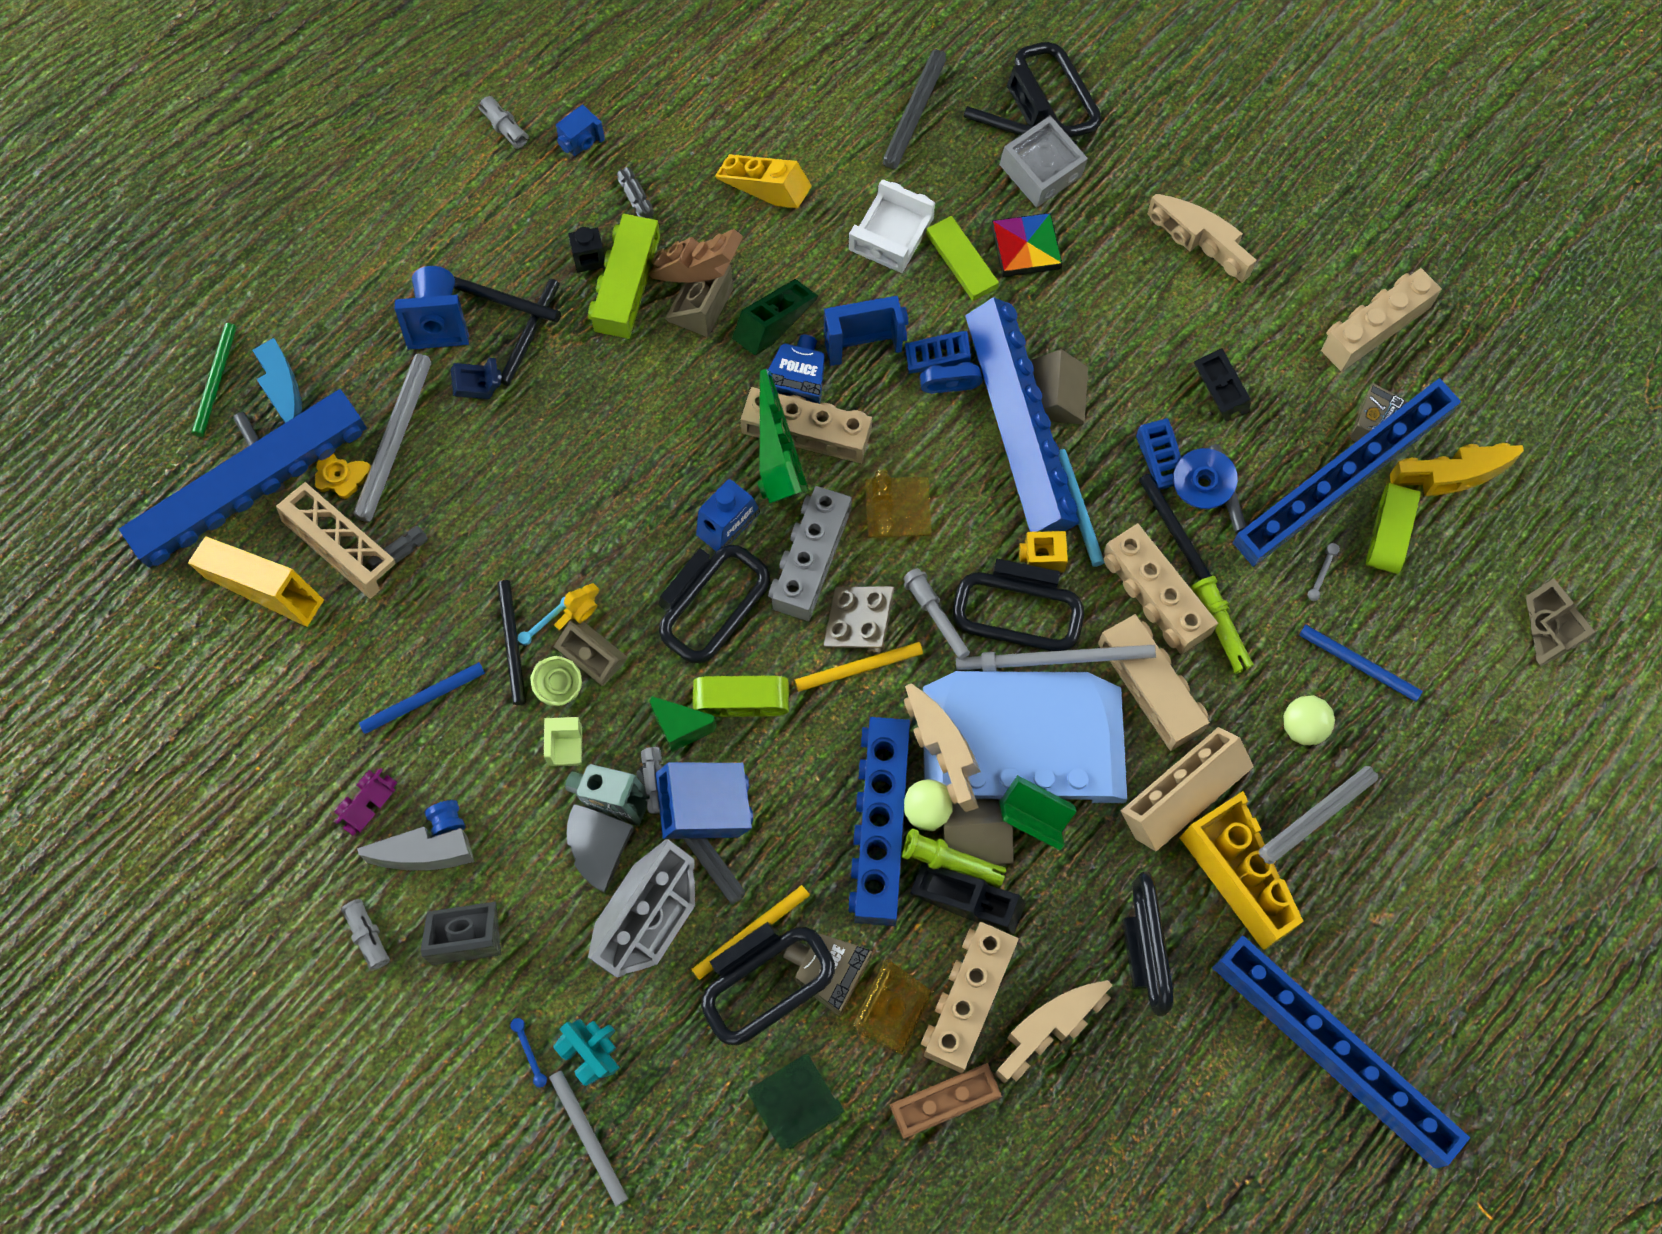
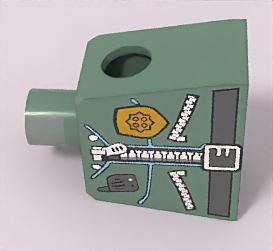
(610, 793)

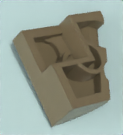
(1555, 622)

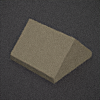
(701, 303)
(1062, 386)
(980, 832)

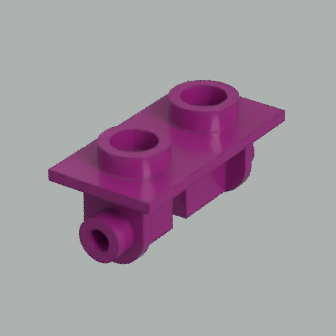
(371, 789)

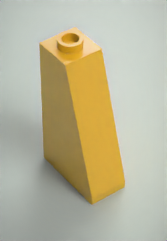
(257, 580)

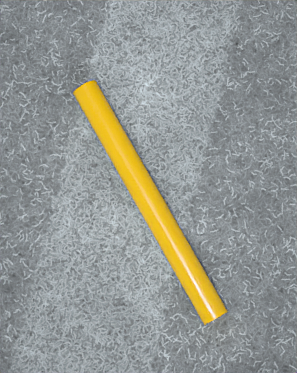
(858, 666)
(770, 916)

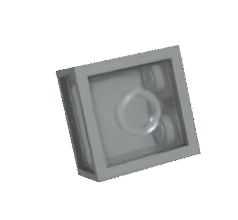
(1043, 161)

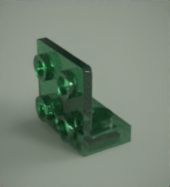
(795, 1103)

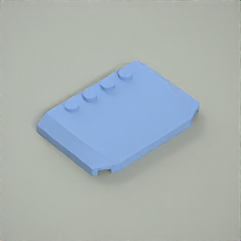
(1036, 725)

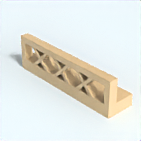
(326, 547)

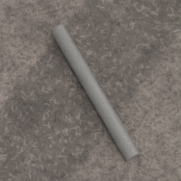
(588, 1138)

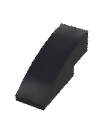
(969, 897)

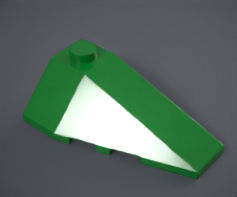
(778, 459)

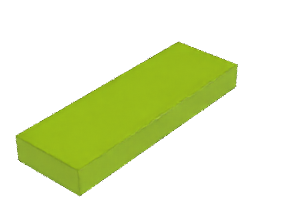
(962, 258)

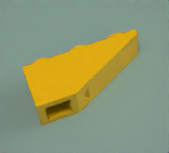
(768, 179)

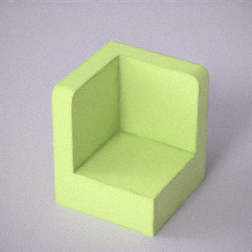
(563, 741)

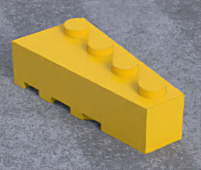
(1228, 851)

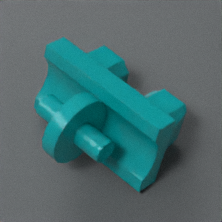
(592, 1045)

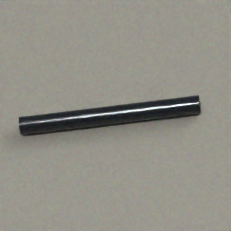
(997, 121)
(507, 300)
(528, 334)
(1174, 527)
(511, 642)

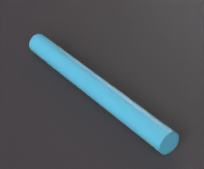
(1084, 521)

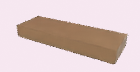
(945, 1101)

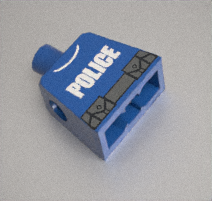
(799, 369)
(729, 512)

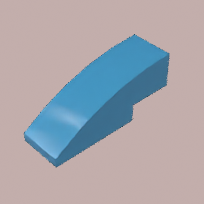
(279, 380)

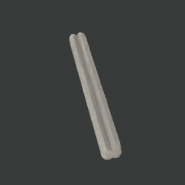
(1318, 815)

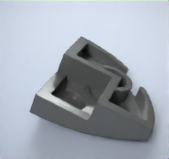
(596, 844)

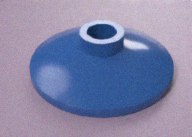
(1208, 465)

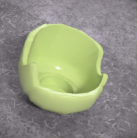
(556, 681)
(1309, 720)
(928, 805)

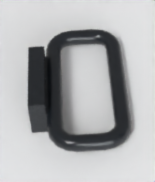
(1031, 98)
(1024, 580)
(690, 583)
(1147, 946)
(748, 956)

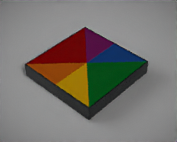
(1026, 244)

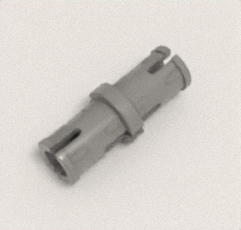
(503, 122)
(365, 934)

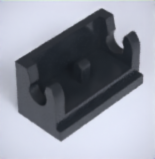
(1223, 384)

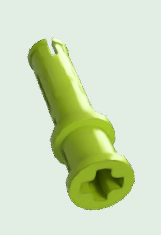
(1211, 598)
(939, 855)

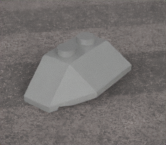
(645, 912)

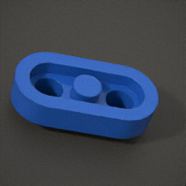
(950, 378)

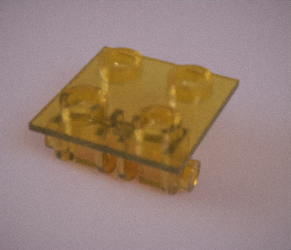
(897, 506)

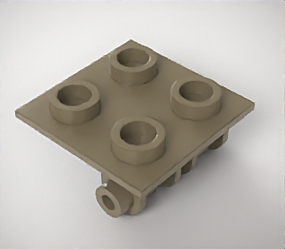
(859, 618)

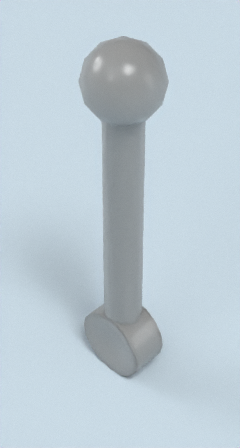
(1331, 551)

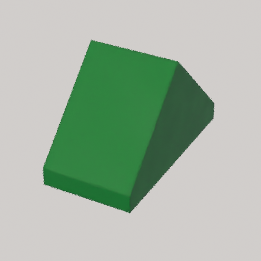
(681, 724)

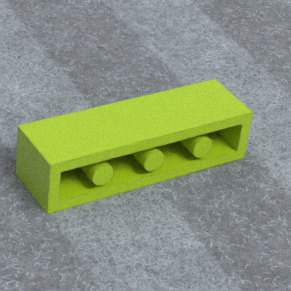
(624, 276)

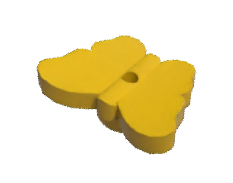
(351, 475)
(579, 605)

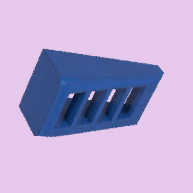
(948, 342)
(1144, 437)

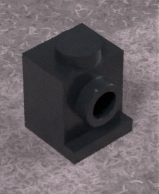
(585, 242)

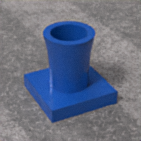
(434, 314)

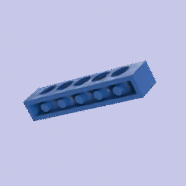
(881, 907)

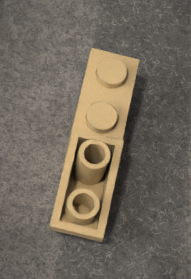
(1196, 226)
(941, 736)
(1060, 1016)

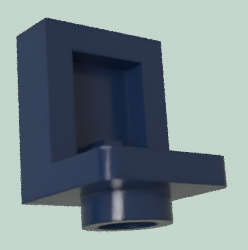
(475, 380)

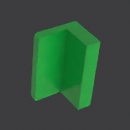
(1036, 811)

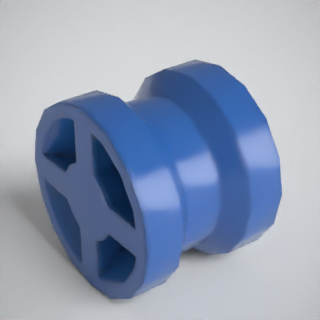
(444, 817)

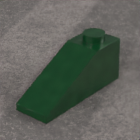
(772, 316)

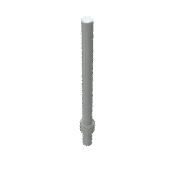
(990, 661)

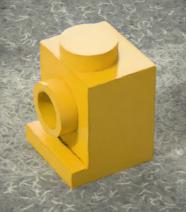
(1049, 542)

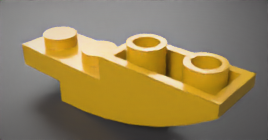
(1465, 470)

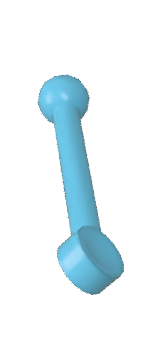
(525, 637)

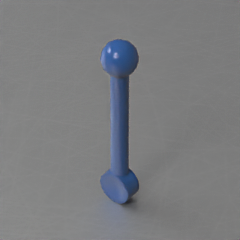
(518, 1027)

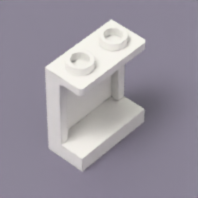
(892, 226)

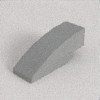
(419, 851)

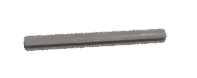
(392, 438)

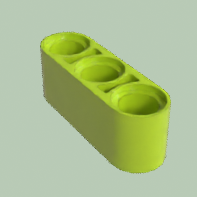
(1393, 528)
(741, 696)

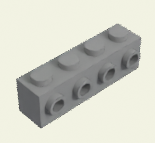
(811, 553)

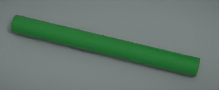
(214, 380)

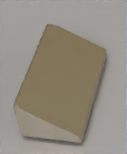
(590, 651)

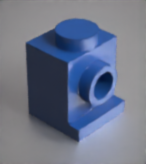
(579, 131)

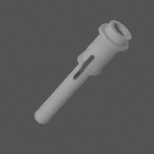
(928, 600)

